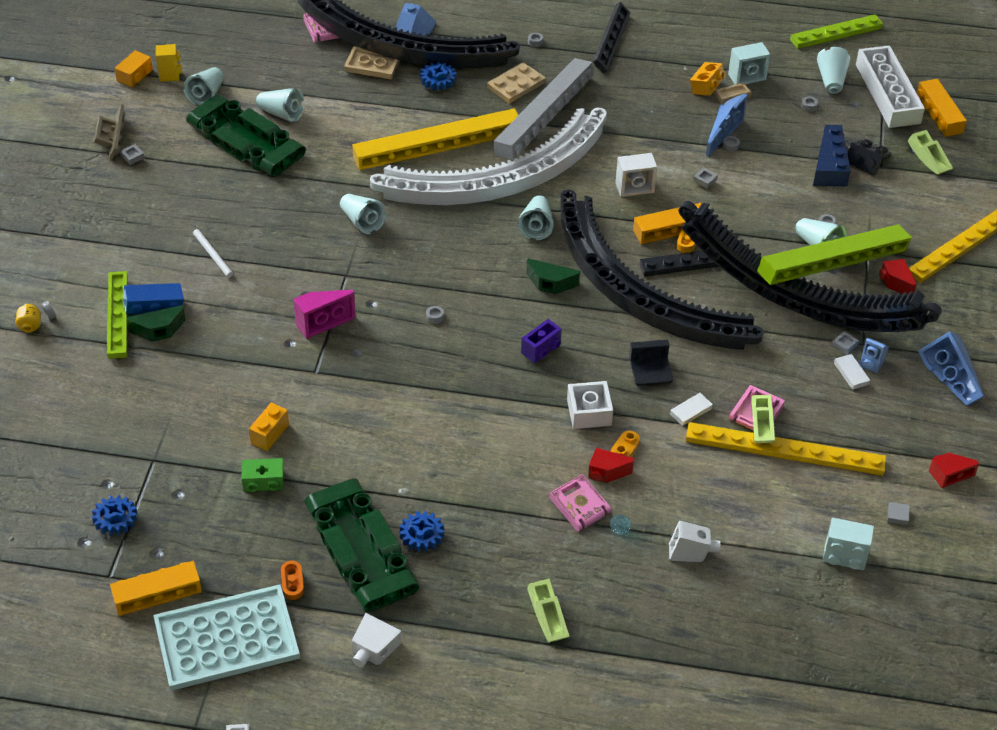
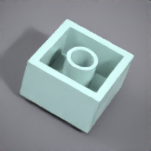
(749, 63)
(848, 543)

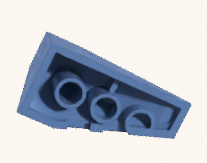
(415, 19)
(728, 119)
(953, 367)

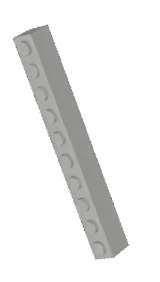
(543, 109)

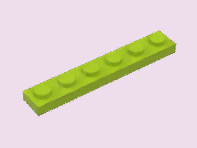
(836, 31)
(117, 318)

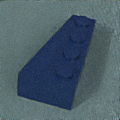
(833, 161)

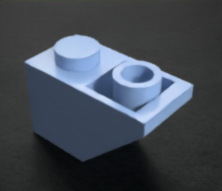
(873, 355)

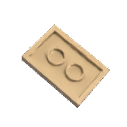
(370, 64)
(516, 82)

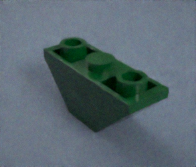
(552, 277)
(157, 324)

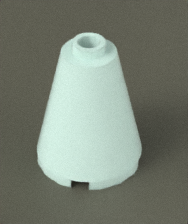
(833, 68)
(203, 85)
(282, 103)
(364, 212)
(536, 219)
(819, 231)

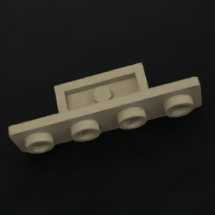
(109, 131)

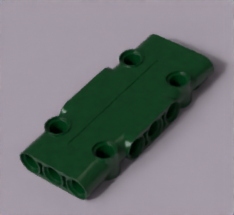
(246, 135)
(361, 545)

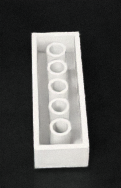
(889, 86)

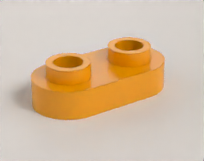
(684, 243)
(627, 443)

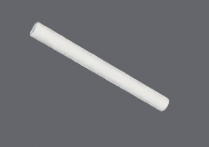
(218, 260)

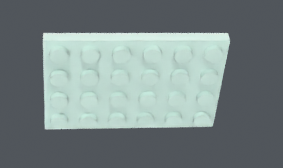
(226, 637)

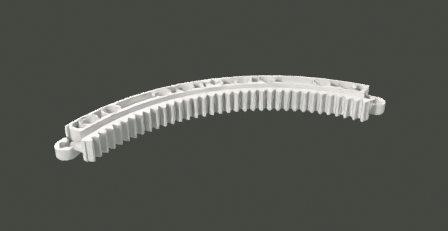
(496, 181)

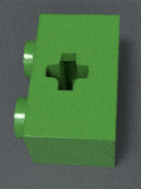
(263, 474)

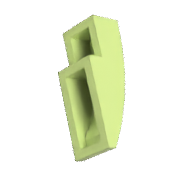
(929, 152)
(763, 419)
(548, 610)

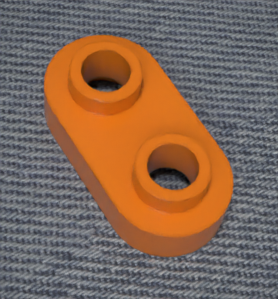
(292, 581)

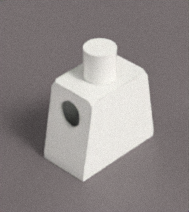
(691, 543)
(374, 641)

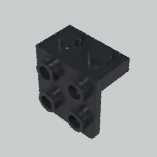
(866, 155)
(650, 362)

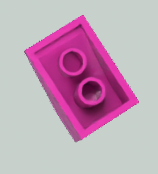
(323, 310)

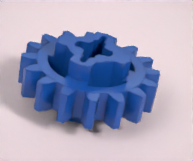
(438, 76)
(114, 515)
(422, 531)

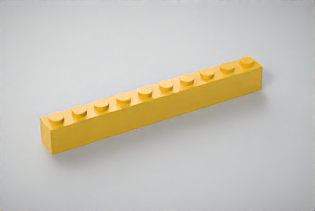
(431, 139)

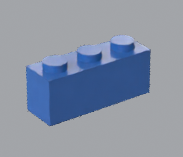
(151, 297)

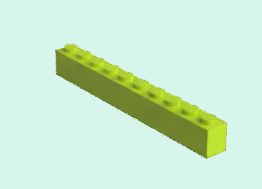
(833, 254)

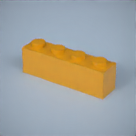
(941, 107)
(658, 225)
(156, 588)

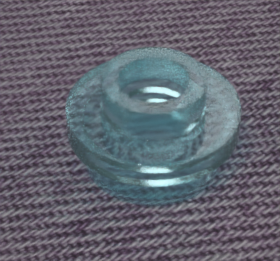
(620, 528)

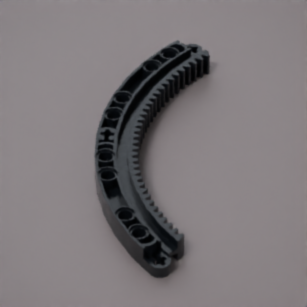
(406, 46)
(637, 297)
(825, 305)

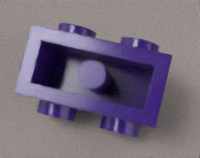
(541, 341)

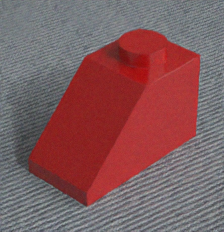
(897, 276)
(609, 466)
(952, 468)

